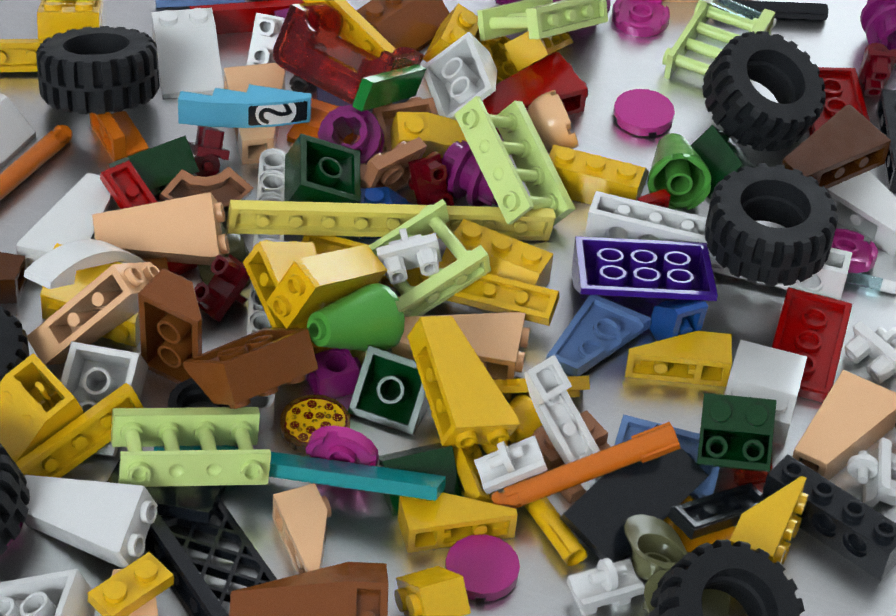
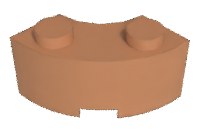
(223, 186)

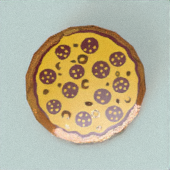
(308, 414)

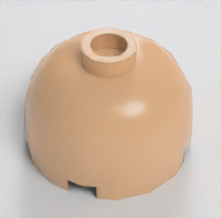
(552, 121)

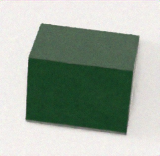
(719, 154)
(389, 391)
(425, 459)

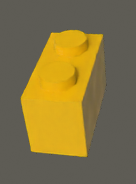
(432, 593)

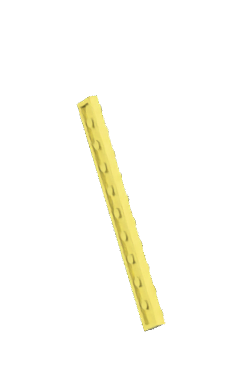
(370, 219)

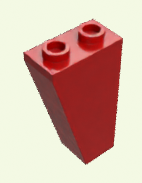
(539, 78)

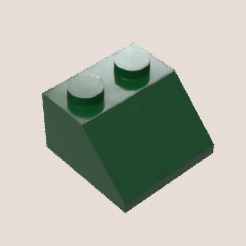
(162, 163)
(322, 172)

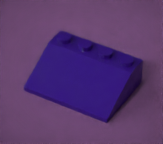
(643, 268)

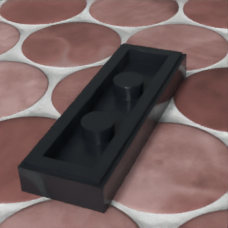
(715, 510)

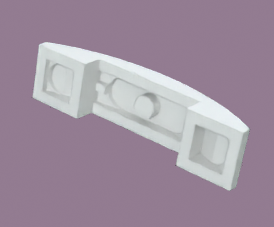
(60, 265)
(558, 413)

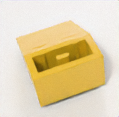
(64, 15)
(458, 24)
(33, 407)
(773, 521)

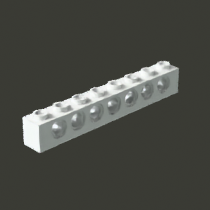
(631, 219)

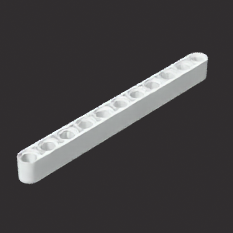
(270, 188)

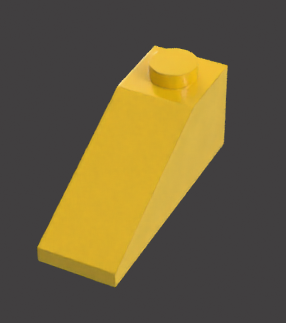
(525, 52)
(433, 129)
(686, 358)
(451, 518)

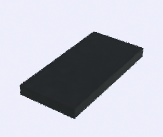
(629, 491)

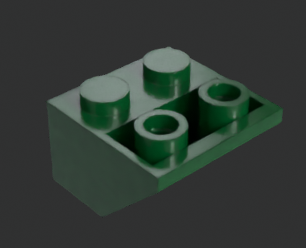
(736, 432)

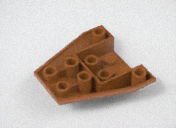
(328, 591)

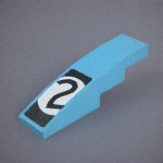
(249, 109)

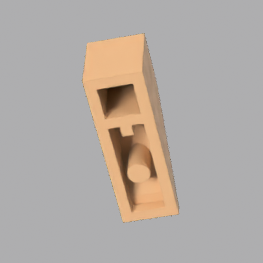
(302, 524)

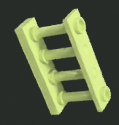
(540, 17)
(675, 56)
(529, 156)
(449, 280)
(189, 427)

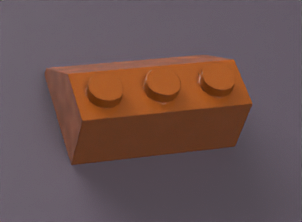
(405, 21)
(169, 325)
(253, 365)

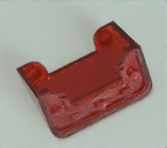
(315, 52)

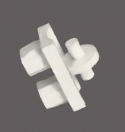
(263, 38)
(410, 254)
(878, 345)
(510, 464)
(875, 473)
(605, 585)

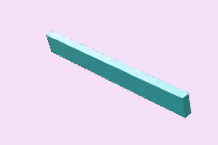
(348, 474)

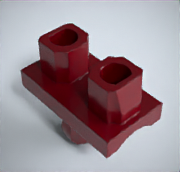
(876, 68)
(208, 150)
(429, 180)
(223, 288)

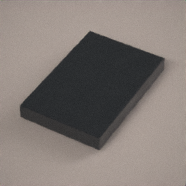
(183, 502)

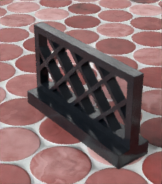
(189, 585)

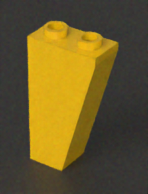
(266, 268)
(321, 280)
(458, 386)

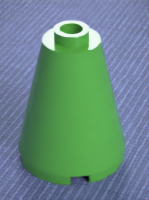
(679, 172)
(359, 320)

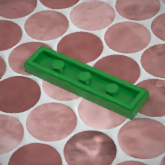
(388, 87)

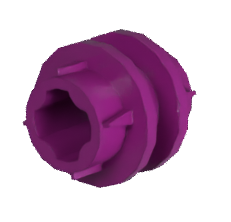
(879, 22)
(350, 120)
(466, 176)

